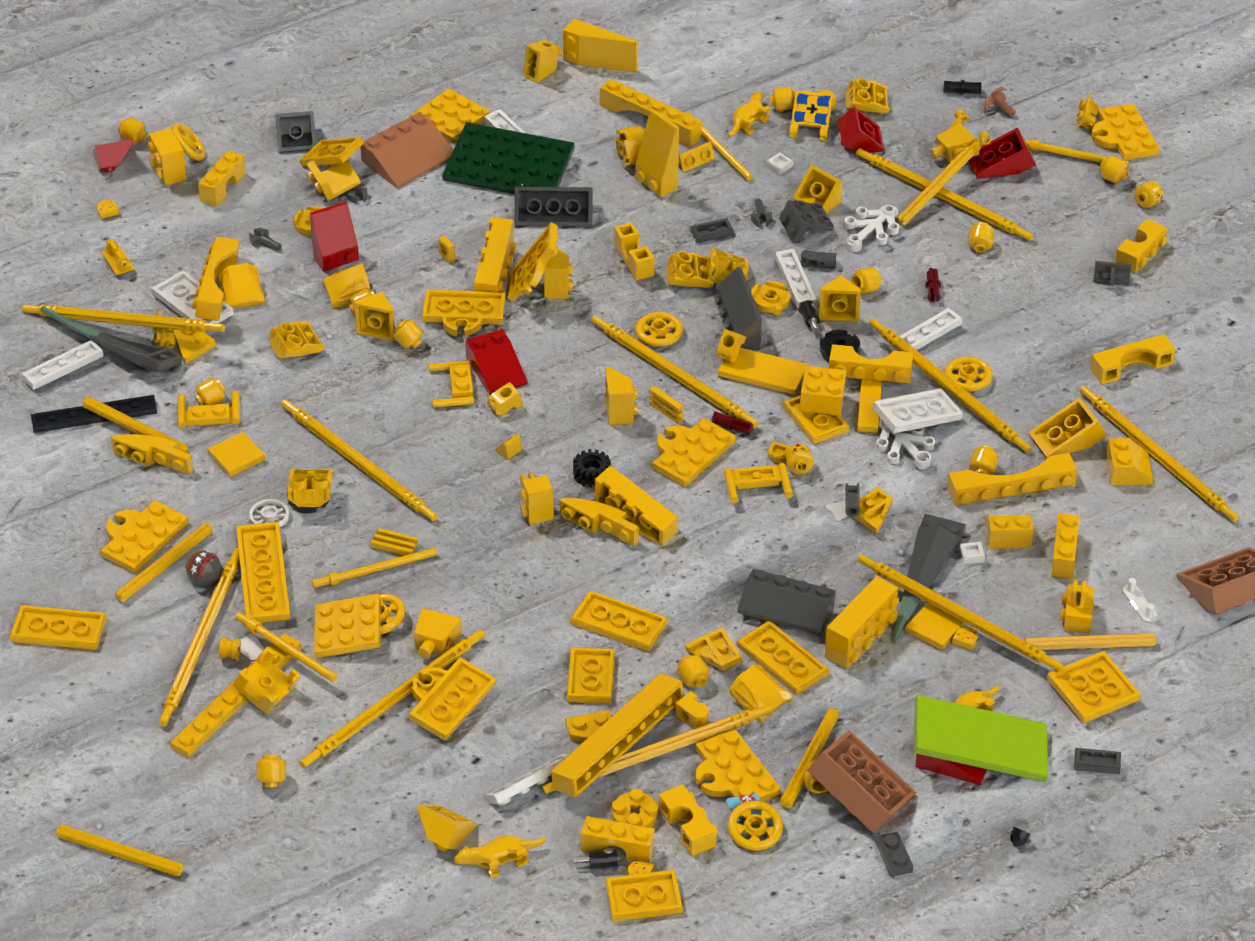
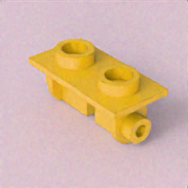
(1087, 115)
(696, 157)
(116, 258)
(163, 336)

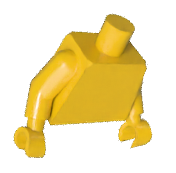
(956, 138)

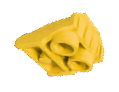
(867, 96)
(723, 263)
(688, 270)
(346, 284)
(241, 285)
(294, 340)
(309, 486)
(757, 689)

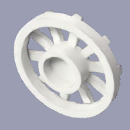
(269, 513)

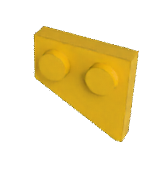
(192, 344)
(874, 509)
(715, 649)
(585, 725)

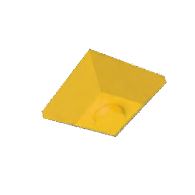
(444, 826)

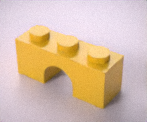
(227, 169)
(1149, 239)
(637, 258)
(1065, 546)
(681, 805)
(633, 839)

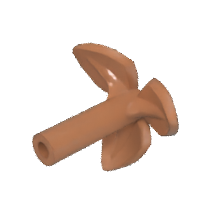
(998, 97)

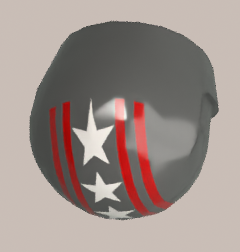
(203, 569)

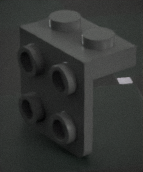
(802, 215)

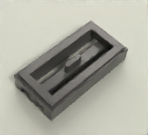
(712, 230)

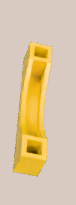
(620, 97)
(208, 295)
(972, 486)

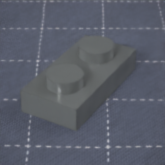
(894, 854)

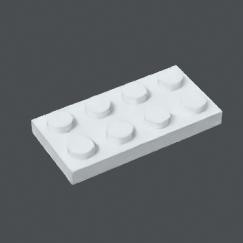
(179, 293)
(917, 410)

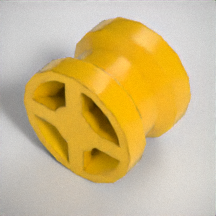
(229, 648)

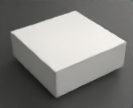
(779, 163)
(972, 553)

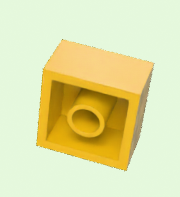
(167, 156)
(823, 390)

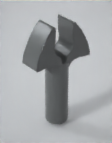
(351, 195)
(755, 217)
(261, 236)

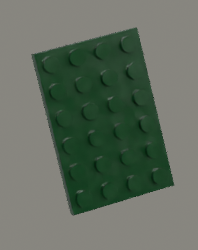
(506, 159)

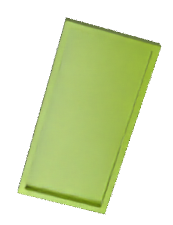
(980, 738)

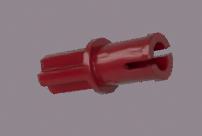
(933, 285)
(732, 422)

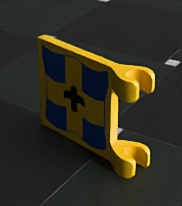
(811, 110)

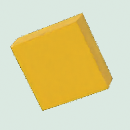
(446, 248)

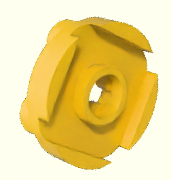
(771, 305)
(635, 801)

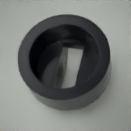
(1018, 836)

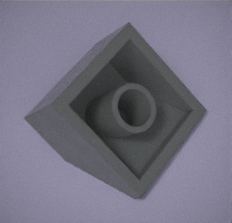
(295, 131)

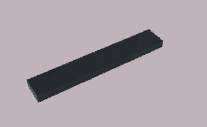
(81, 416)

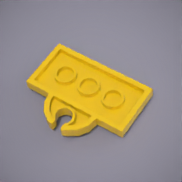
(1126, 131)
(532, 264)
(463, 309)
(690, 450)
(141, 534)
(449, 696)
(732, 769)

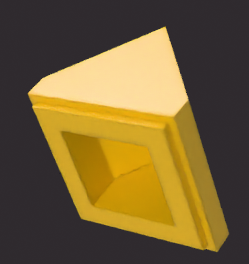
(510, 447)

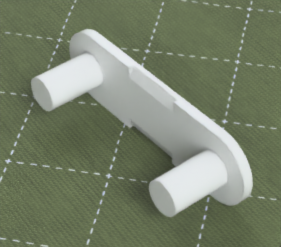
(1139, 603)

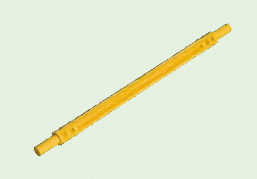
(946, 195)
(128, 318)
(673, 370)
(952, 387)
(1159, 454)
(359, 460)
(960, 613)
(199, 639)
(387, 702)
(681, 740)

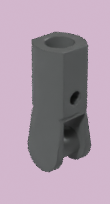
(818, 259)
(852, 500)

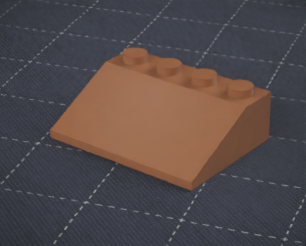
(406, 150)
(1222, 582)
(861, 781)

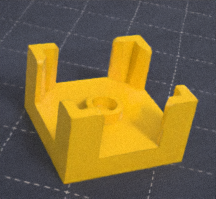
(265, 683)

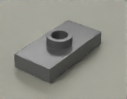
(1097, 760)

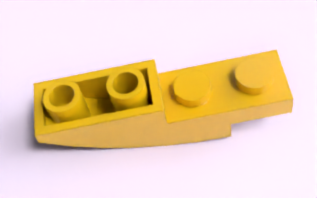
(147, 448)
(596, 515)

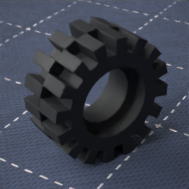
(586, 460)

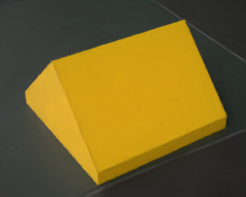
(820, 188)
(839, 301)
(375, 317)

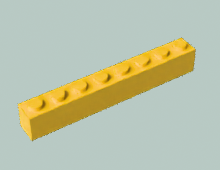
(617, 735)

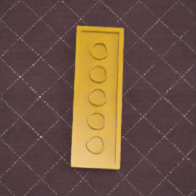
(263, 572)

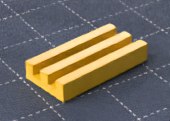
(666, 404)
(396, 541)

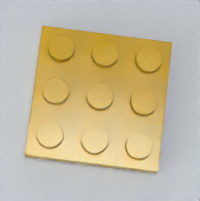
(451, 112)
(347, 626)
(1094, 687)

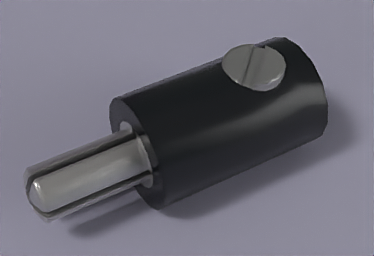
(810, 315)
(598, 859)

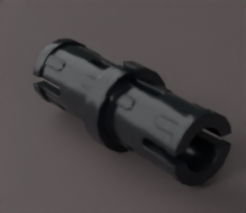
(962, 87)

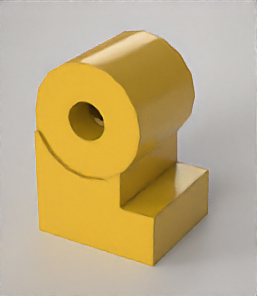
(730, 345)
(504, 399)
(691, 711)

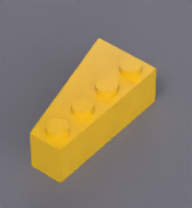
(496, 256)
(653, 518)

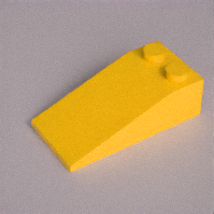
(598, 47)
(659, 155)

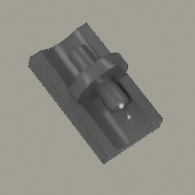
(1112, 272)

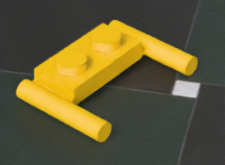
(460, 383)
(209, 414)
(756, 478)

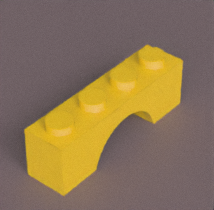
(1152, 351)
(892, 368)

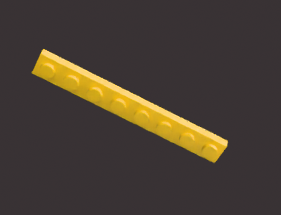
(222, 708)

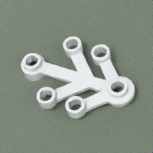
(885, 214)
(921, 458)

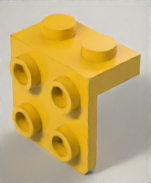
(333, 180)

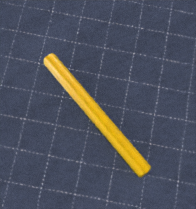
(921, 200)
(126, 421)
(163, 562)
(1093, 641)
(812, 752)
(119, 850)

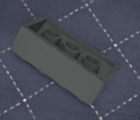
(553, 204)
(739, 308)
(787, 601)

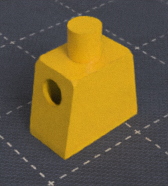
(540, 60)
(436, 632)

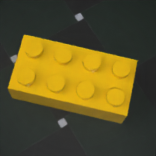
(861, 622)

